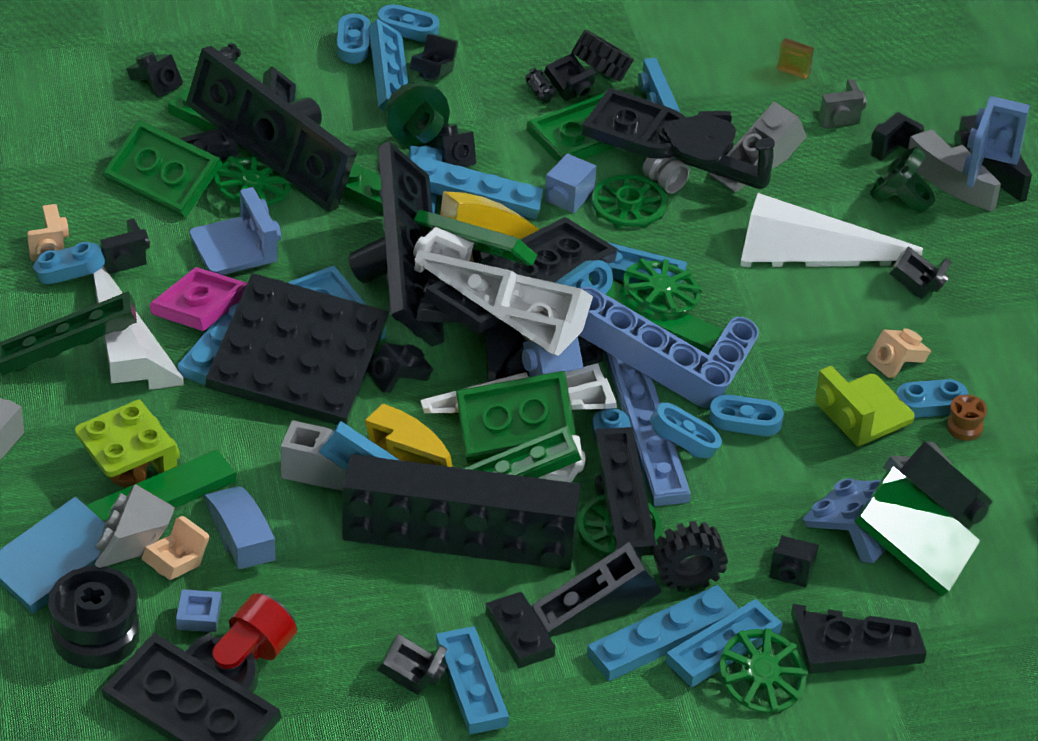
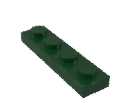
(67, 332)

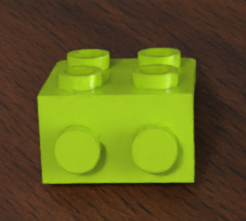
(862, 407)
(127, 440)

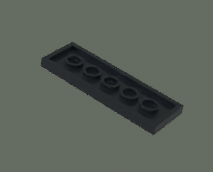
(559, 251)

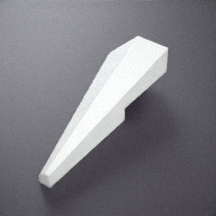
(791, 233)
(536, 308)
(134, 351)
(585, 386)

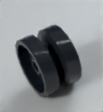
(94, 617)

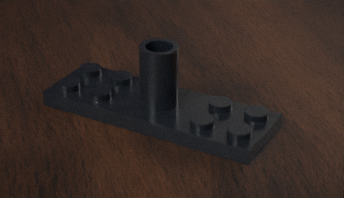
(271, 128)
(402, 192)

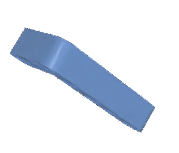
(666, 356)

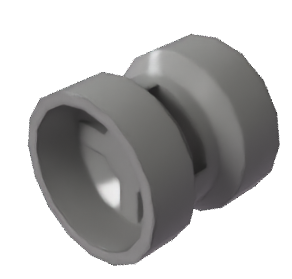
(668, 172)

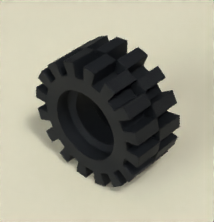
(602, 55)
(685, 572)

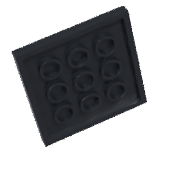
(297, 349)

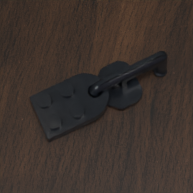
(664, 133)

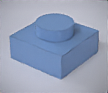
(198, 610)

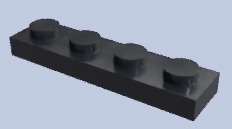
(624, 489)

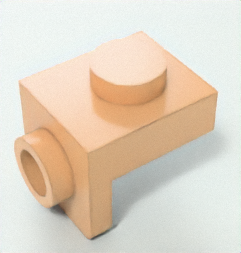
(51, 237)
(895, 348)
(179, 551)

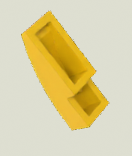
(485, 214)
(406, 437)

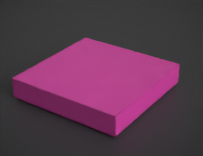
(198, 298)

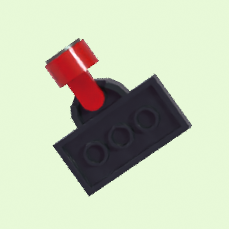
(212, 683)

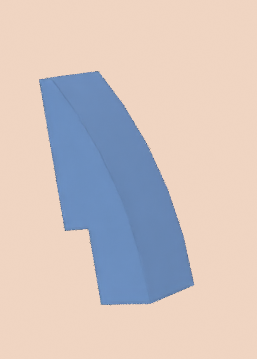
(241, 527)

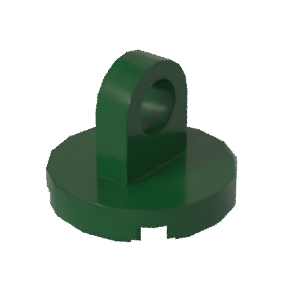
(416, 113)
(905, 182)

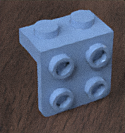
(998, 135)
(239, 241)
(841, 509)

